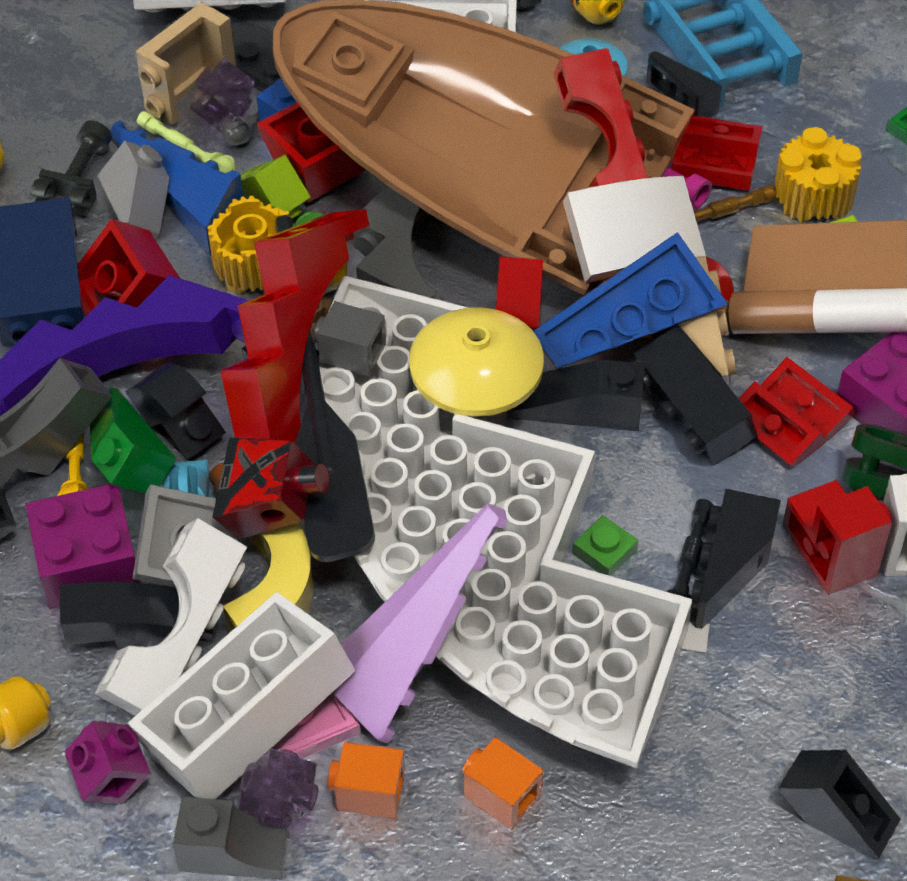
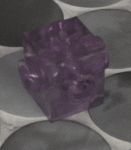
(222, 94)
(279, 788)

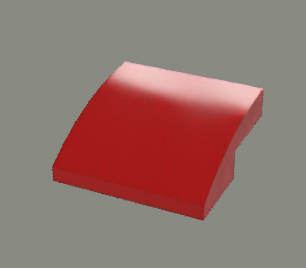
(719, 151)
(794, 412)

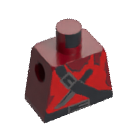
(265, 485)

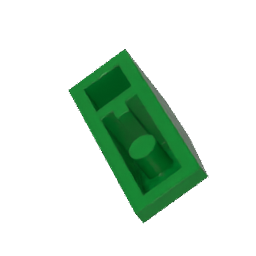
(127, 446)

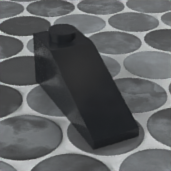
(587, 395)

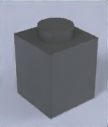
(350, 338)

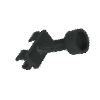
(93, 139)

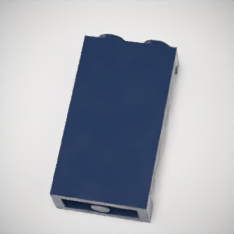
(38, 268)

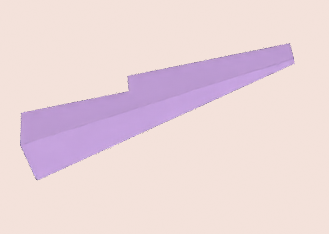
(412, 627)

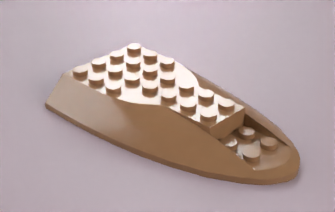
(461, 119)

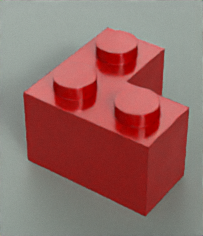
(839, 533)

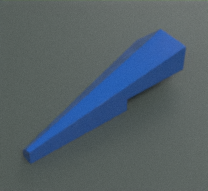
(195, 189)

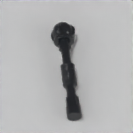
(692, 547)

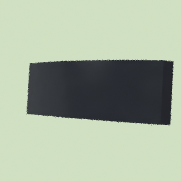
(119, 612)

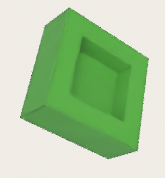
(605, 546)

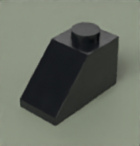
(840, 800)

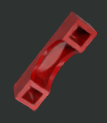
(591, 88)

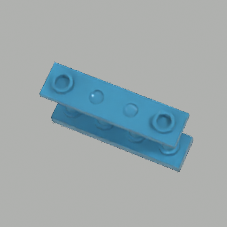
(758, 30)

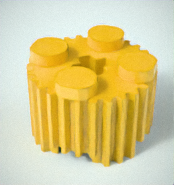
(817, 176)
(233, 242)

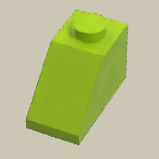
(275, 184)

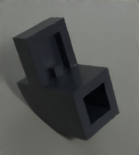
(176, 401)

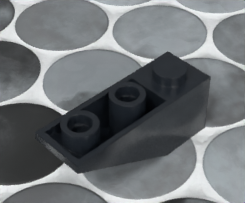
(738, 553)

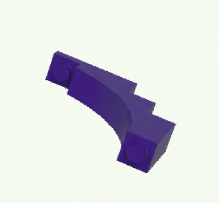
(169, 322)

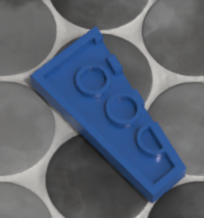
(642, 299)

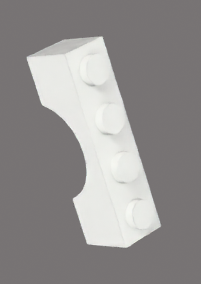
(201, 569)

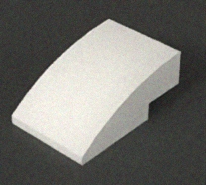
(627, 220)

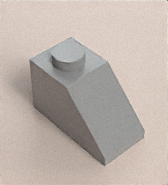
(136, 186)

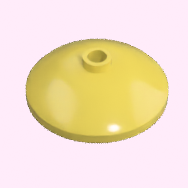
(476, 361)

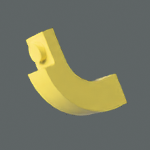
(289, 573)

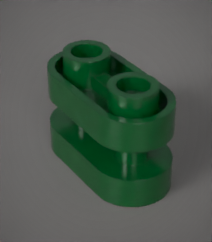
(876, 445)

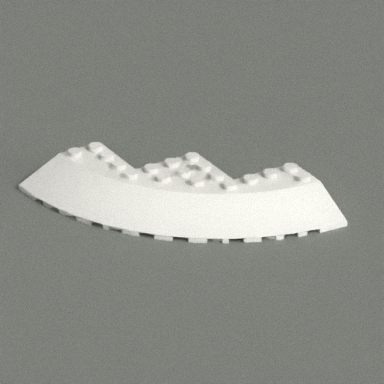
(534, 633)

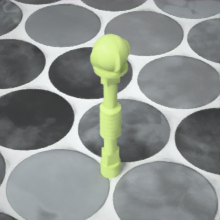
(150, 123)

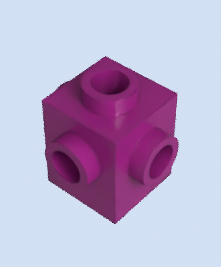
(107, 762)

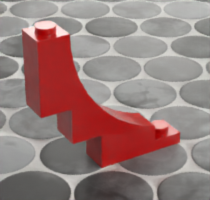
(276, 325)

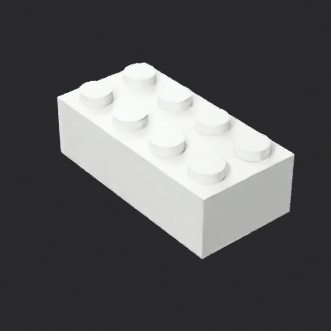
(242, 697)

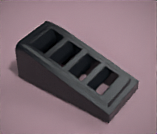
(683, 85)

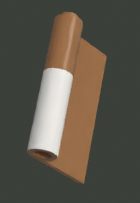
(823, 279)

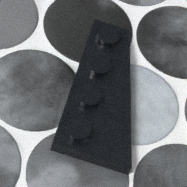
(252, 52)

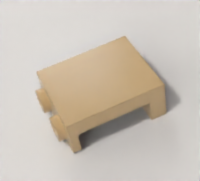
(179, 55)

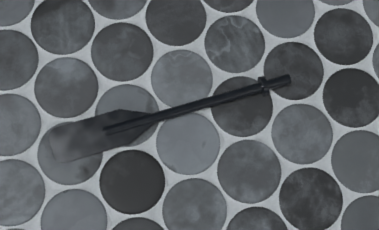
(341, 518)

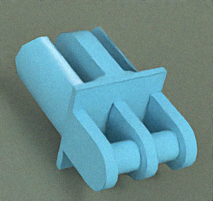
(189, 477)

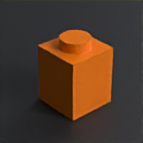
(368, 779)
(502, 782)

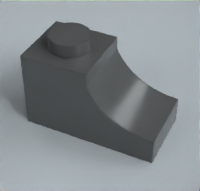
(225, 841)

